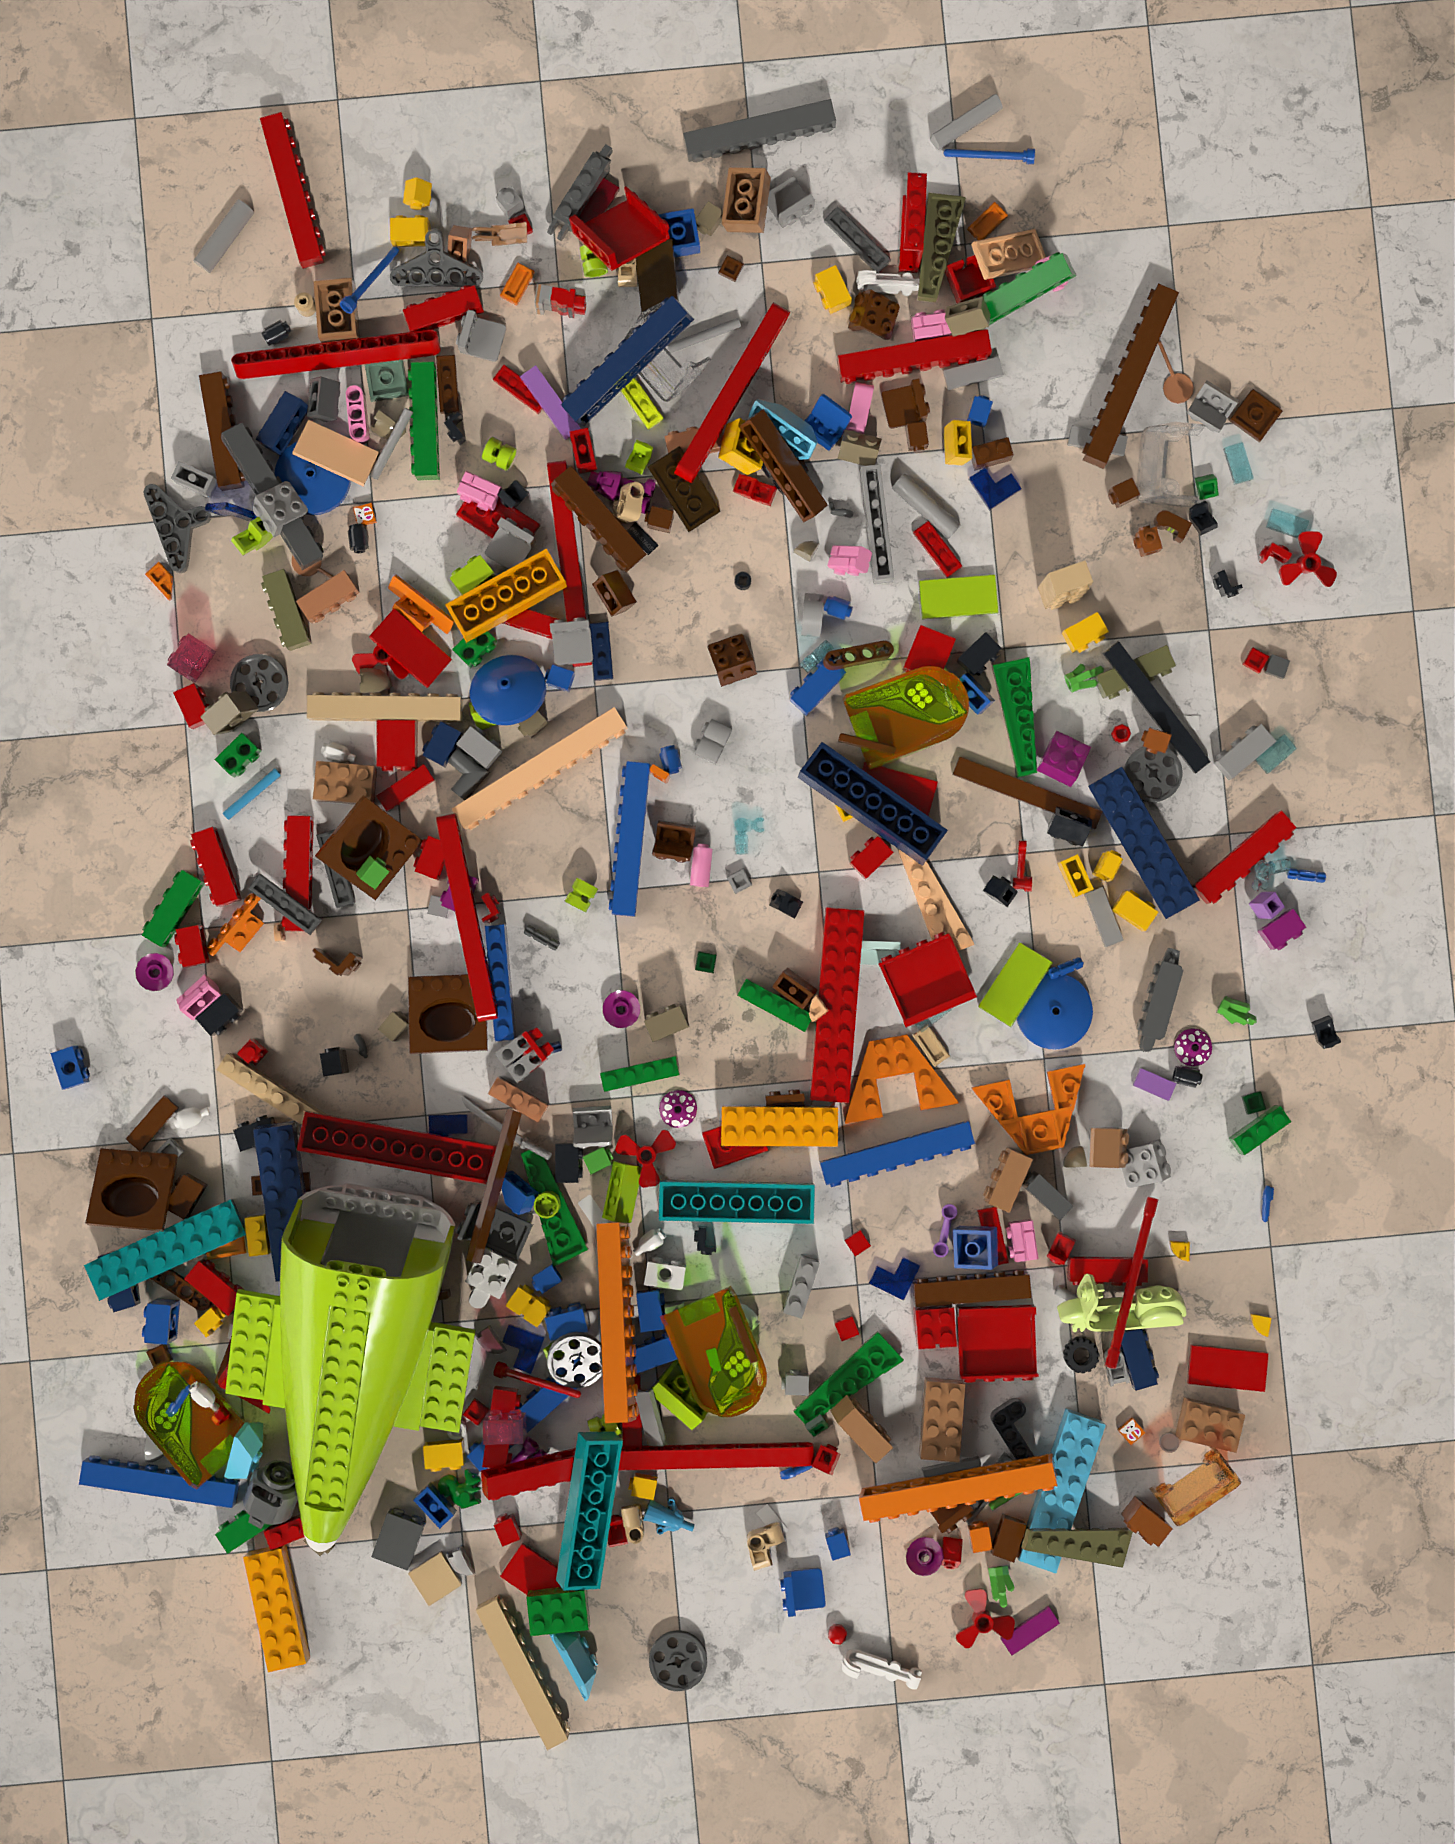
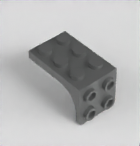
(506, 1234)

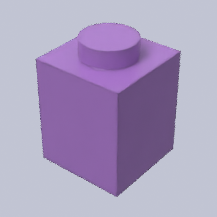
(1266, 905)

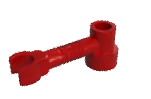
(1022, 881)

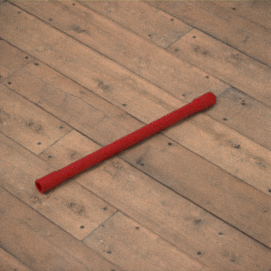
(1114, 1350)

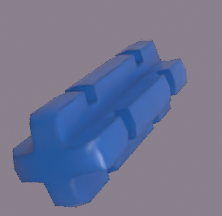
(1306, 875)
(1065, 968)

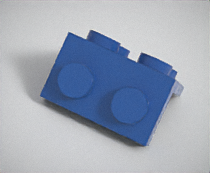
(828, 421)
(803, 1590)

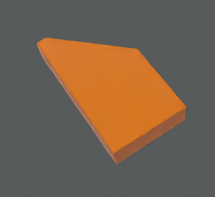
(161, 579)

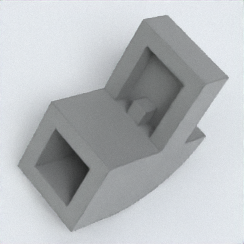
(812, 614)

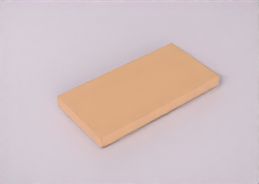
(1008, 253)
(335, 453)

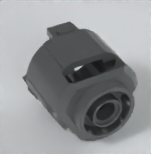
(278, 1486)

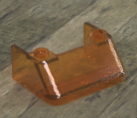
(1197, 1489)

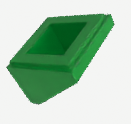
(1207, 486)

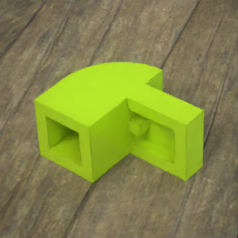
(252, 538)

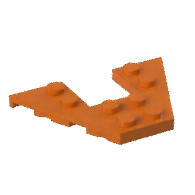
(892, 1058)
(1039, 1130)

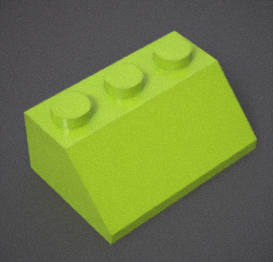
(676, 1396)

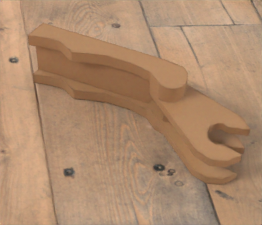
(503, 234)

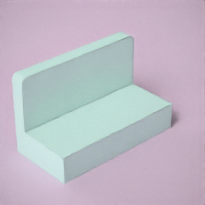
(875, 950)

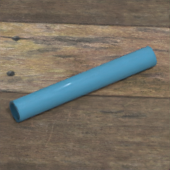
(251, 794)

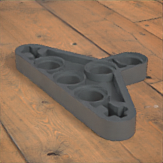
(424, 265)
(178, 534)

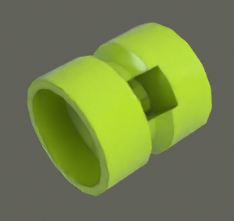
(592, 264)
(505, 456)
(581, 895)
(547, 1204)
(596, 1424)

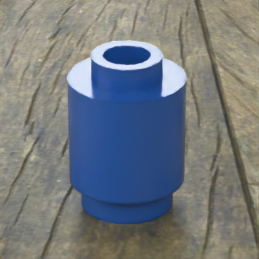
(838, 607)
(670, 759)

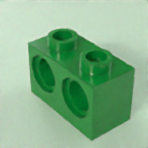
(479, 650)
(234, 750)

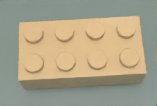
(1065, 585)

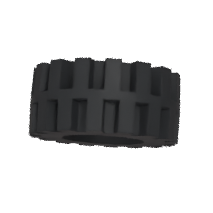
(1093, 1355)

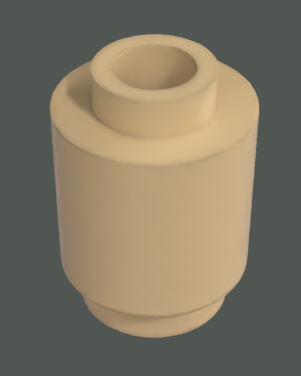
(305, 304)

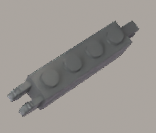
(581, 191)
(1161, 1000)

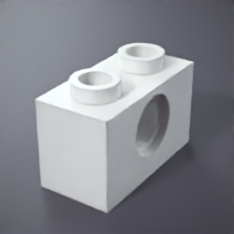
(654, 1278)

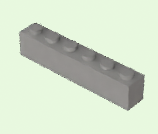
(877, 524)

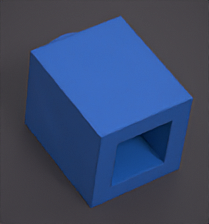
(980, 411)
(559, 678)
(546, 1278)
(837, 1543)

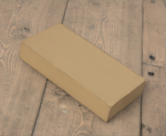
(931, 1046)

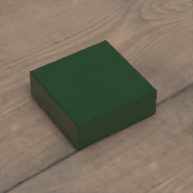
(705, 962)
(1253, 1102)
(817, 1425)

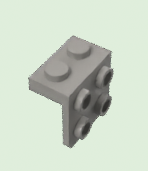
(789, 202)
(480, 337)
(1212, 406)
(278, 507)
(510, 544)
(571, 641)
(592, 1126)
(1146, 1165)

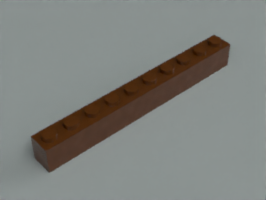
(1130, 376)

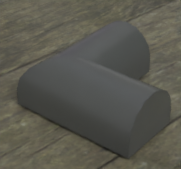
(472, 773)

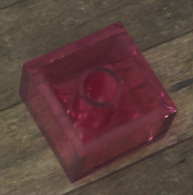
(190, 657)
(504, 1427)

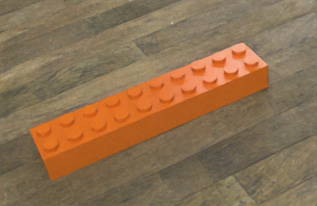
(616, 1322)
(958, 1487)

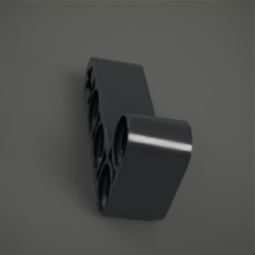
(1008, 1425)

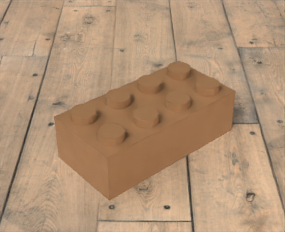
(942, 1419)

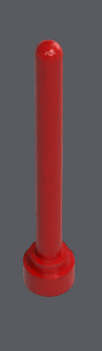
(502, 1370)

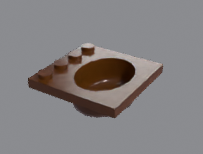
(367, 833)
(444, 1016)
(131, 1189)

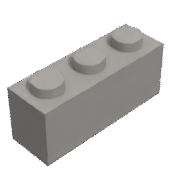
(1244, 751)
(801, 1286)

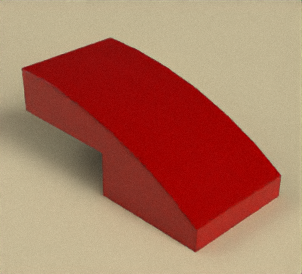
(754, 490)

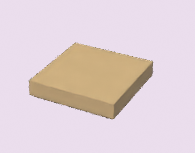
(435, 1578)

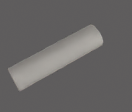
(966, 122)
(224, 236)
(926, 506)

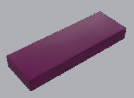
(1031, 1630)

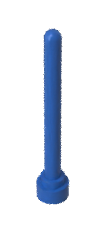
(1026, 156)
(349, 303)

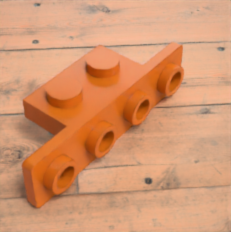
(418, 608)
(239, 929)

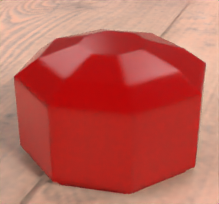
(1121, 733)
(220, 1416)
(837, 1634)

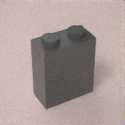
(1046, 1195)
(399, 1538)

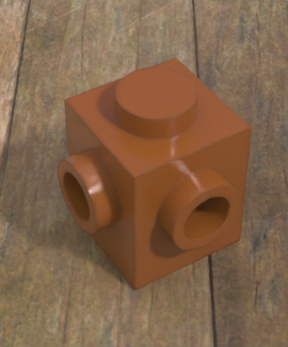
(1147, 541)
(1156, 740)

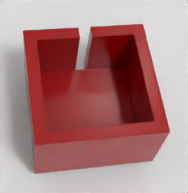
(968, 282)
(935, 1326)

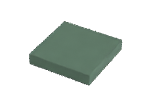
(386, 380)

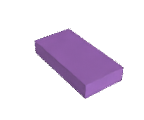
(1154, 1084)

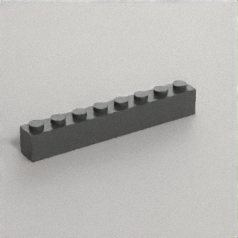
(759, 130)
(261, 478)

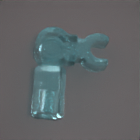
(818, 654)
(741, 839)
(1265, 870)

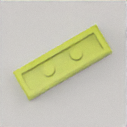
(641, 404)

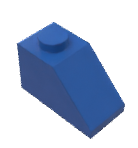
(518, 1194)

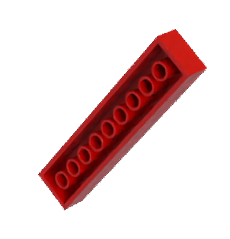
(839, 993)
(395, 1147)

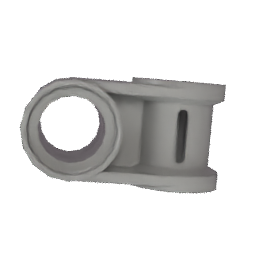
(1119, 1374)

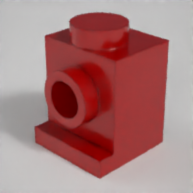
(252, 1052)
(820, 1462)

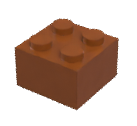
(1146, 1521)

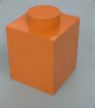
(979, 1536)

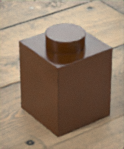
(917, 437)
(1123, 493)
(659, 519)

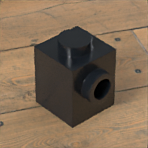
(997, 888)

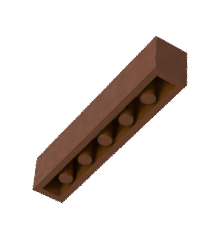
(219, 419)
(783, 465)
(597, 519)
(971, 1289)

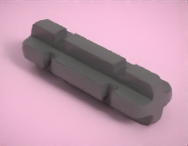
(541, 937)

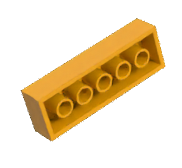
(506, 595)
(779, 1126)
(276, 1608)

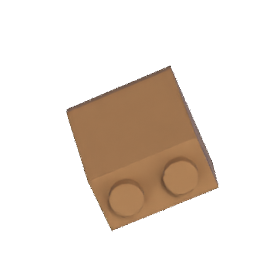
(1108, 1147)

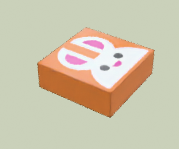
(365, 514)
(1131, 1431)

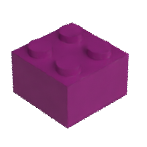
(1063, 758)

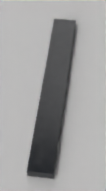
(1156, 706)

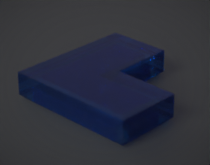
(991, 492)
(227, 509)
(448, 1124)
(897, 1283)
(529, 1346)

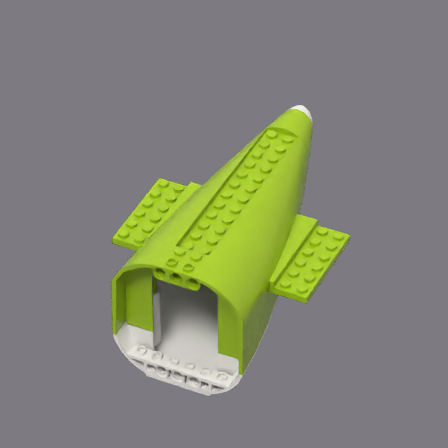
(352, 1341)

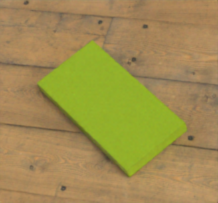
(958, 597)
(1015, 984)

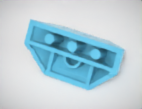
(793, 429)
(245, 1451)
(577, 1660)

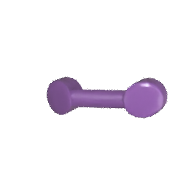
(941, 1248)

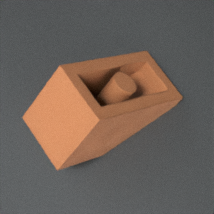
(460, 242)

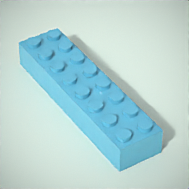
(1073, 1459)

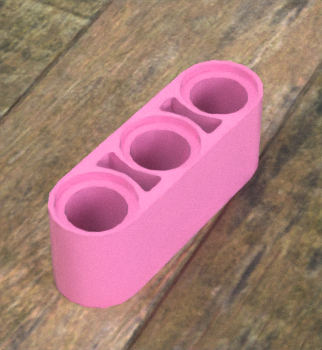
(354, 406)
(860, 407)

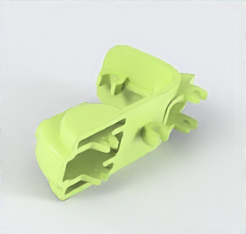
(1149, 1308)

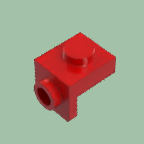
(1276, 551)
(491, 903)
(1061, 1249)
(617, 1532)
(951, 1552)

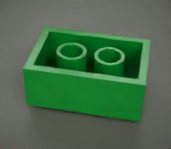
(557, 1611)

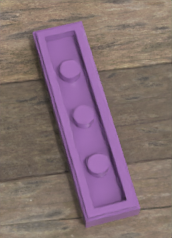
(549, 401)

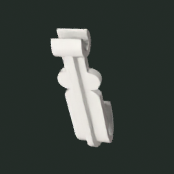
(886, 282)
(858, 1660)

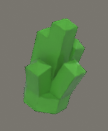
(1077, 680)
(1236, 1011)
(1000, 1578)

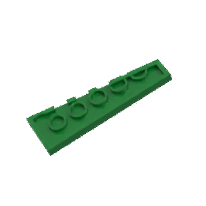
(1016, 698)
(561, 1230)
(861, 1368)

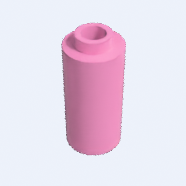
(701, 866)

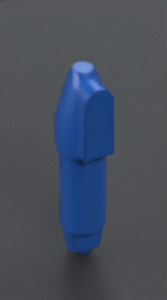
(1267, 1197)
(175, 1405)
(792, 1472)

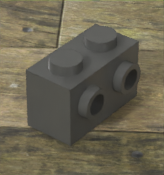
(323, 399)

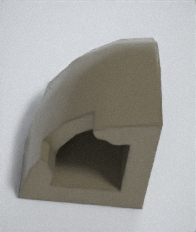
(384, 425)
(807, 549)
(374, 680)
(1075, 1158)

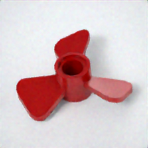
(1309, 543)
(370, 660)
(649, 1175)
(1001, 1625)

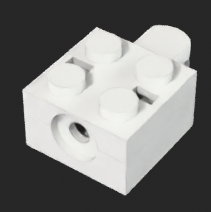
(490, 1276)

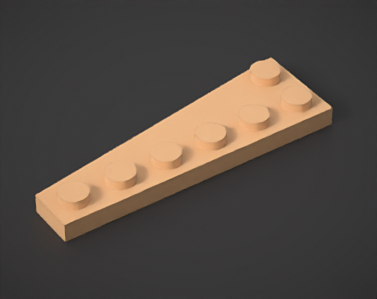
(934, 903)

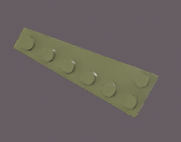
(941, 224)
(1089, 1545)

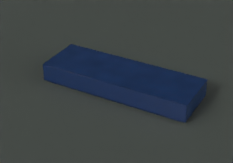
(601, 651)

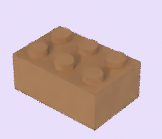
(746, 200)
(332, 320)
(344, 782)
(1007, 1179)
(1210, 1425)
(862, 1428)

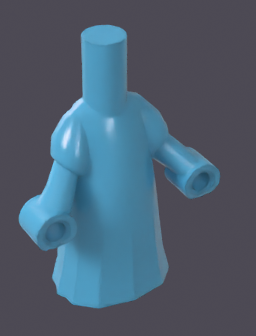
(671, 1519)

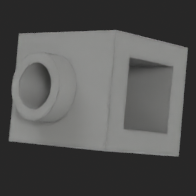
(509, 202)
(795, 1383)

